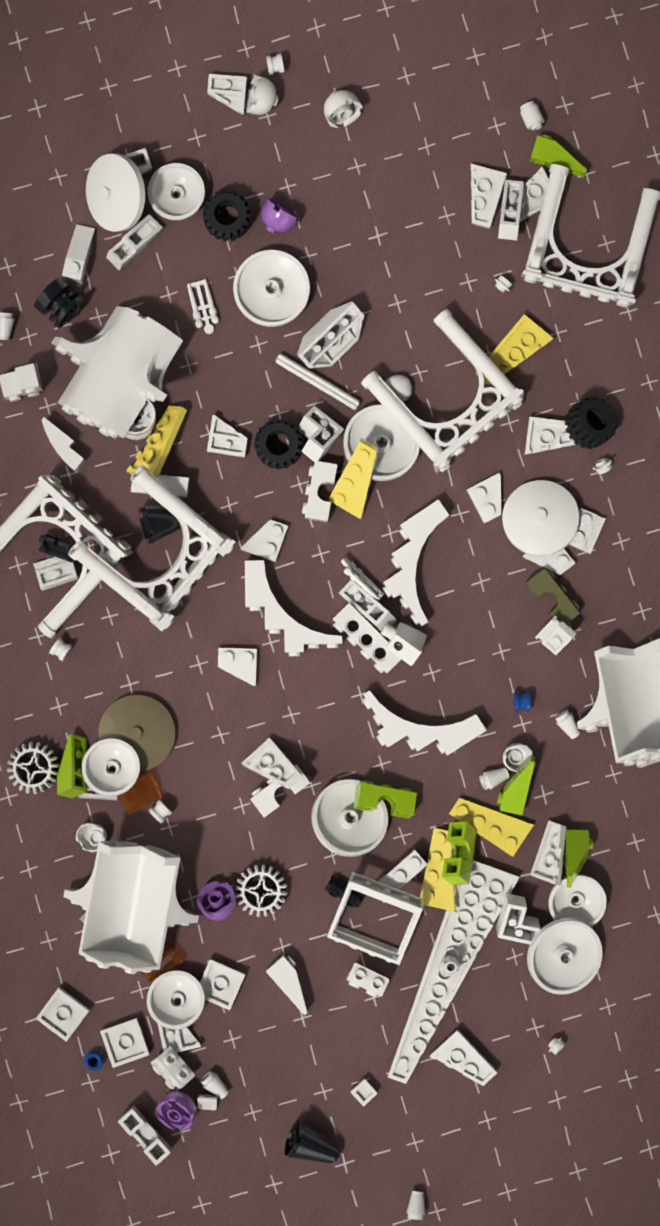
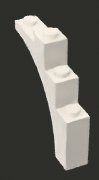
(403, 583)
(276, 619)
(395, 728)

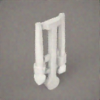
(209, 329)
(361, 579)

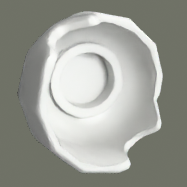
(400, 386)
(516, 755)
(90, 835)

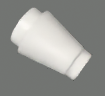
(6, 325)
(568, 724)
(493, 778)
(449, 960)
(214, 1084)
(416, 1206)

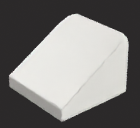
(207, 1102)

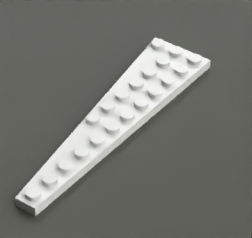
(458, 936)

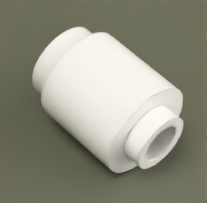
(532, 116)

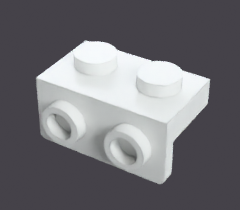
(371, 981)
(172, 1069)

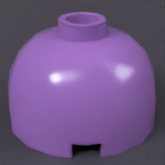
(277, 216)
(217, 901)
(177, 1110)

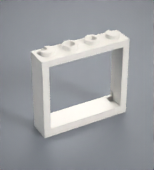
(384, 893)

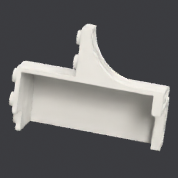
(117, 371)
(628, 702)
(129, 906)

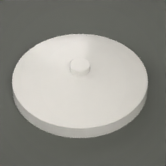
(115, 192)
(271, 288)
(396, 447)
(540, 518)
(346, 829)
(564, 956)

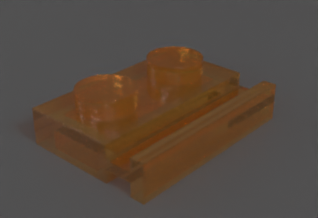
(141, 794)

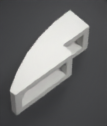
(133, 242)
(63, 445)
(175, 484)

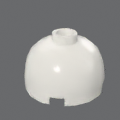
(261, 96)
(341, 108)

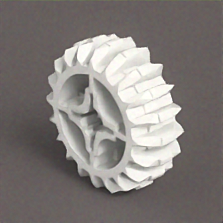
(35, 759)
(263, 874)

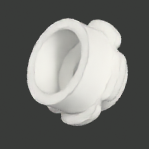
(503, 284)
(556, 1045)

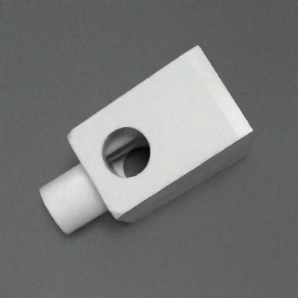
(404, 642)

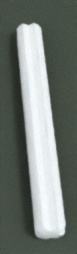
(317, 381)

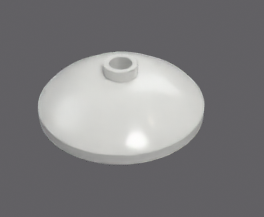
(172, 179)
(102, 757)
(587, 908)
(166, 990)

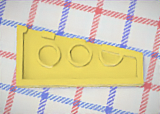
(518, 345)
(160, 442)
(355, 480)
(494, 826)
(435, 888)

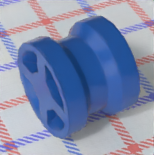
(521, 701)

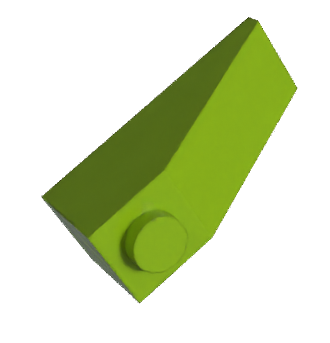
(550, 152)
(70, 777)
(516, 789)
(576, 853)

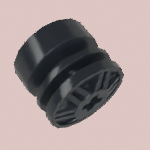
(63, 305)

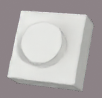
(364, 1092)

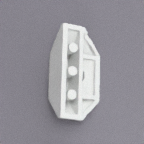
(331, 336)

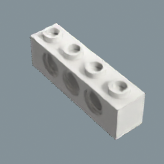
(349, 614)

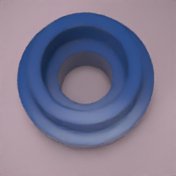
(89, 1064)

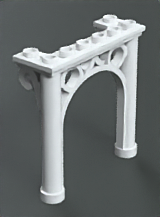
(633, 255)
(414, 426)
(88, 581)
(159, 614)

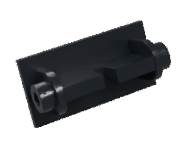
(55, 547)
(336, 889)

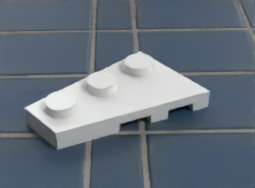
(486, 194)
(533, 194)
(546, 435)
(272, 764)
(550, 854)
(462, 1056)

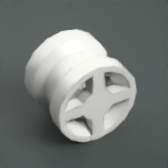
(275, 64)
(60, 649)
(160, 811)

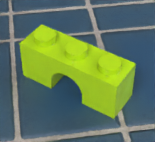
(401, 800)
(462, 839)

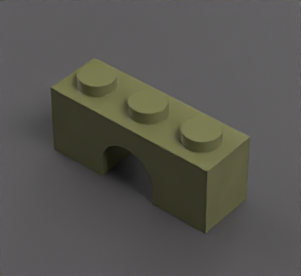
(544, 583)

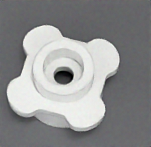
(602, 465)

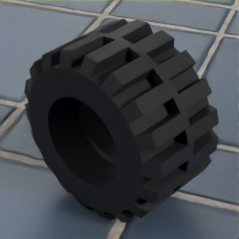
(221, 200)
(601, 415)
(278, 427)

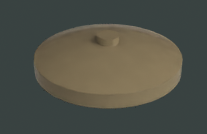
(141, 724)

